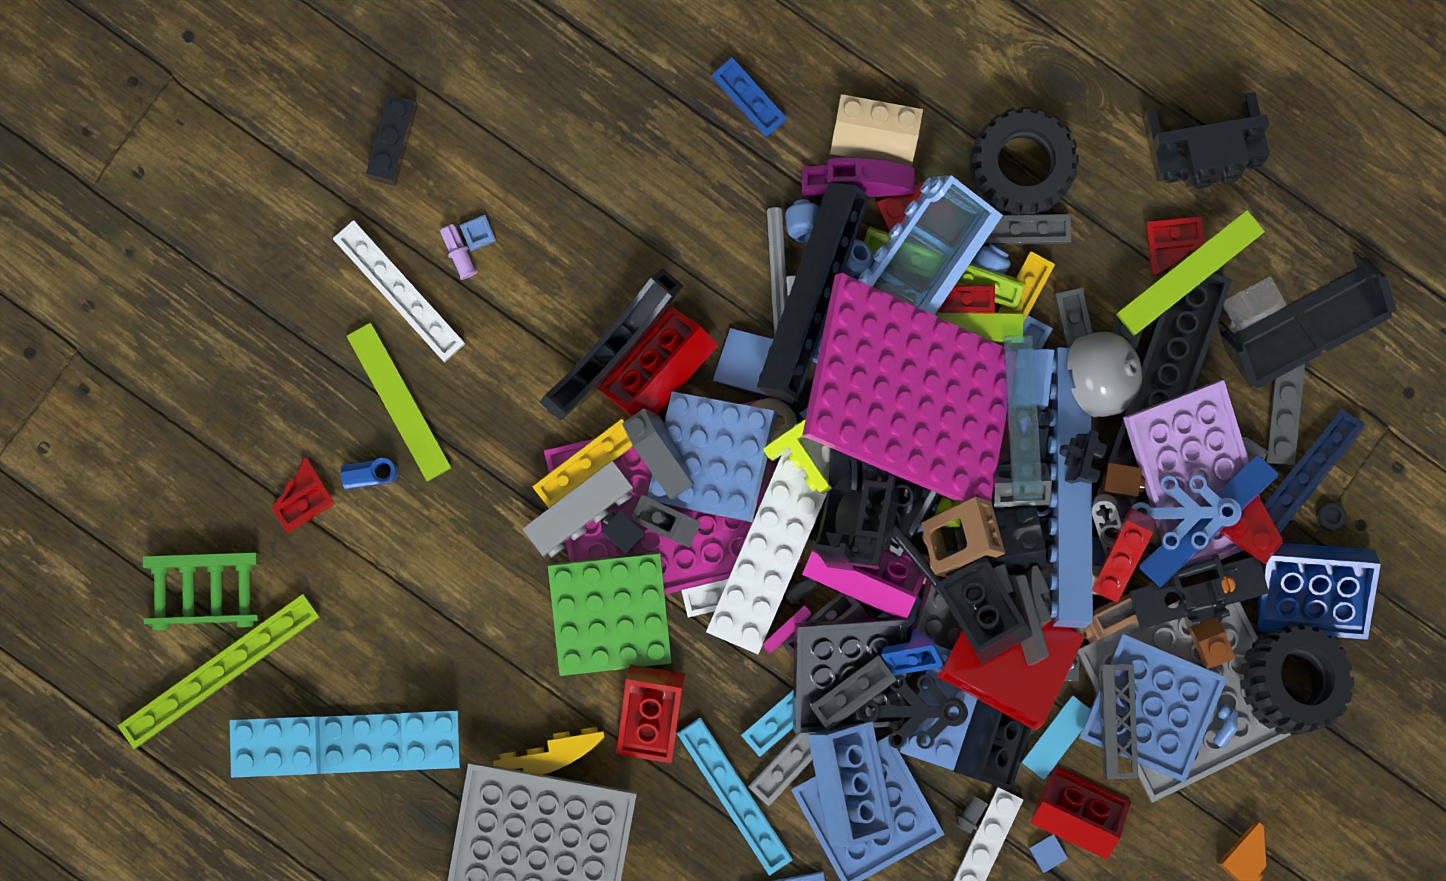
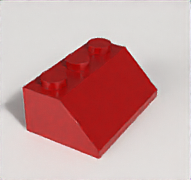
(1081, 812)

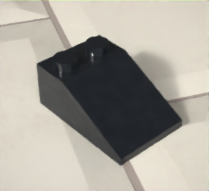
(912, 509)
(983, 610)

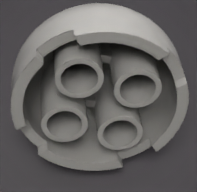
(1104, 373)

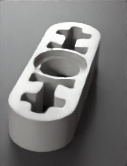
(1115, 518)

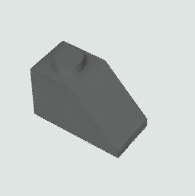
(665, 521)

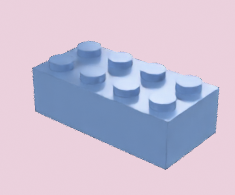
(949, 742)

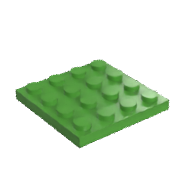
(609, 613)

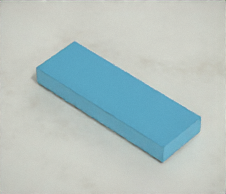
(1057, 738)

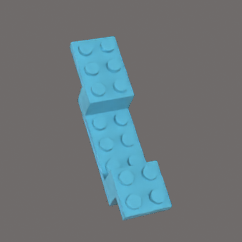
(344, 744)

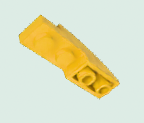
(562, 752)

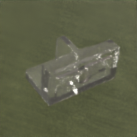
(1253, 304)

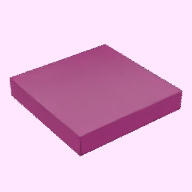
(786, 630)

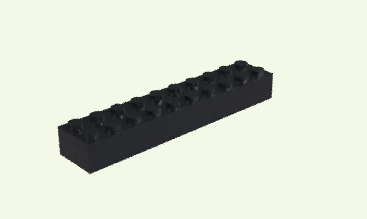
(1168, 369)

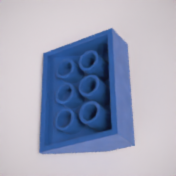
(1320, 588)

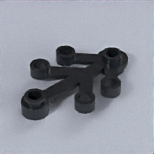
(918, 712)

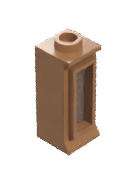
(1110, 619)

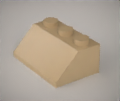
(876, 130)

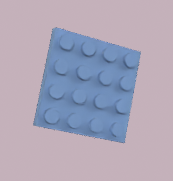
(721, 452)
(1171, 707)
(910, 814)

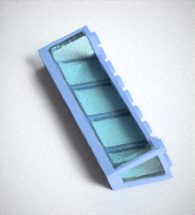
(931, 245)

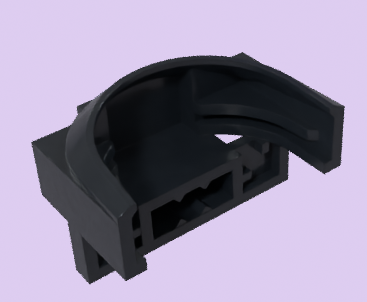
(1212, 150)
(856, 514)

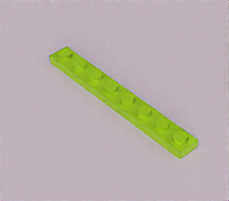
(218, 671)

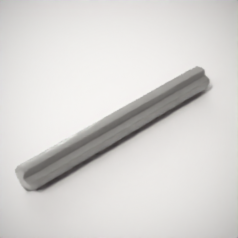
(777, 263)

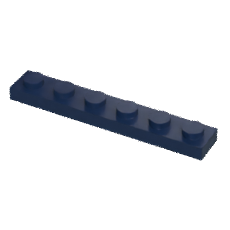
(1313, 468)

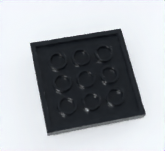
(834, 651)

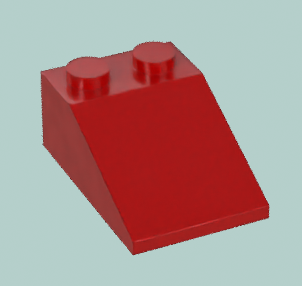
(650, 713)

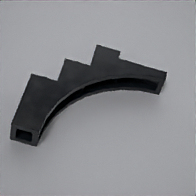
(613, 346)

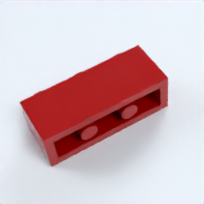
(1123, 555)

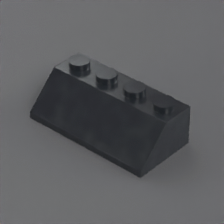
(992, 747)

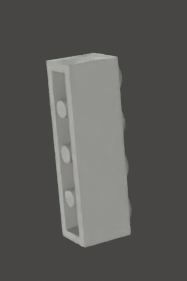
(578, 509)

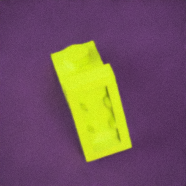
(799, 456)

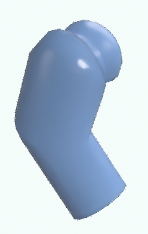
(1230, 725)

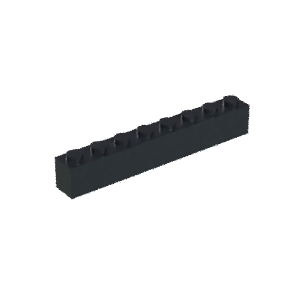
(810, 294)

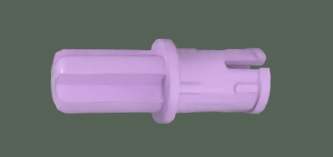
(458, 251)

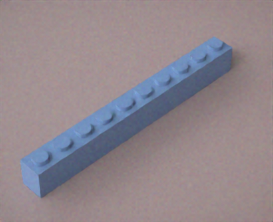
(1070, 508)

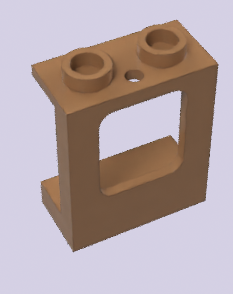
(980, 532)

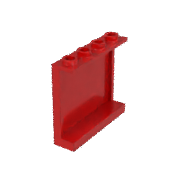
(1008, 681)

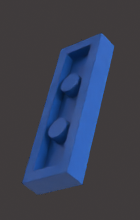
(749, 97)

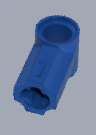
(366, 474)

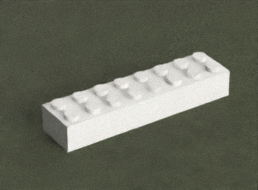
(770, 552)

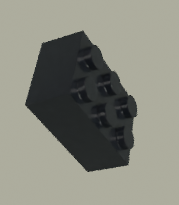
(1020, 537)

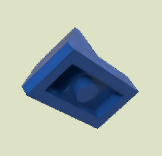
(914, 656)

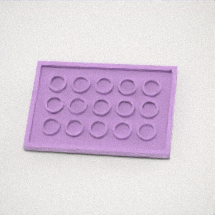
(1188, 439)

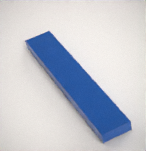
(1242, 488)

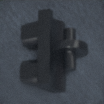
(1080, 455)

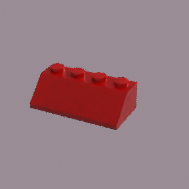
(658, 364)

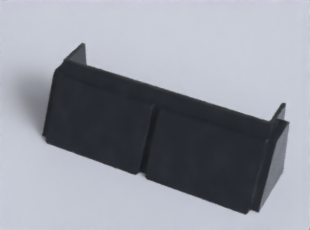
(1311, 325)

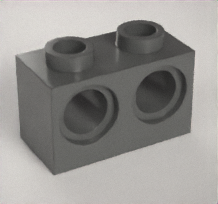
(1002, 488)

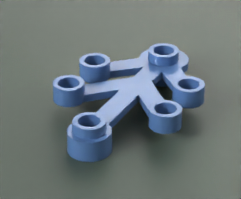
(1192, 512)

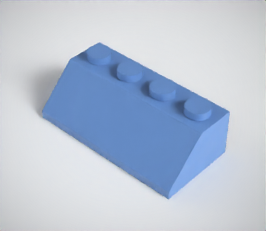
(851, 784)

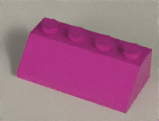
(889, 588)

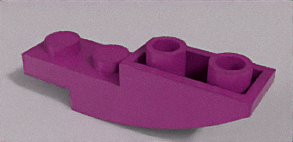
(872, 176)

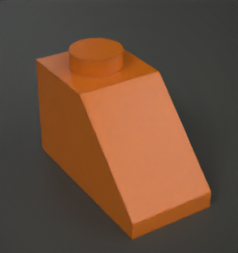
(1247, 856)

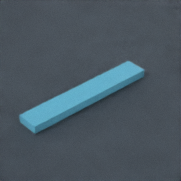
(734, 796)

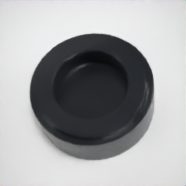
(1331, 516)

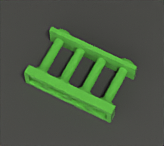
(187, 566)

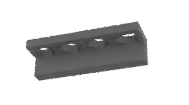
(1108, 721)

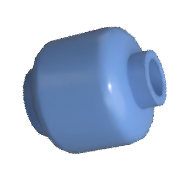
(800, 219)
(859, 259)
(992, 259)

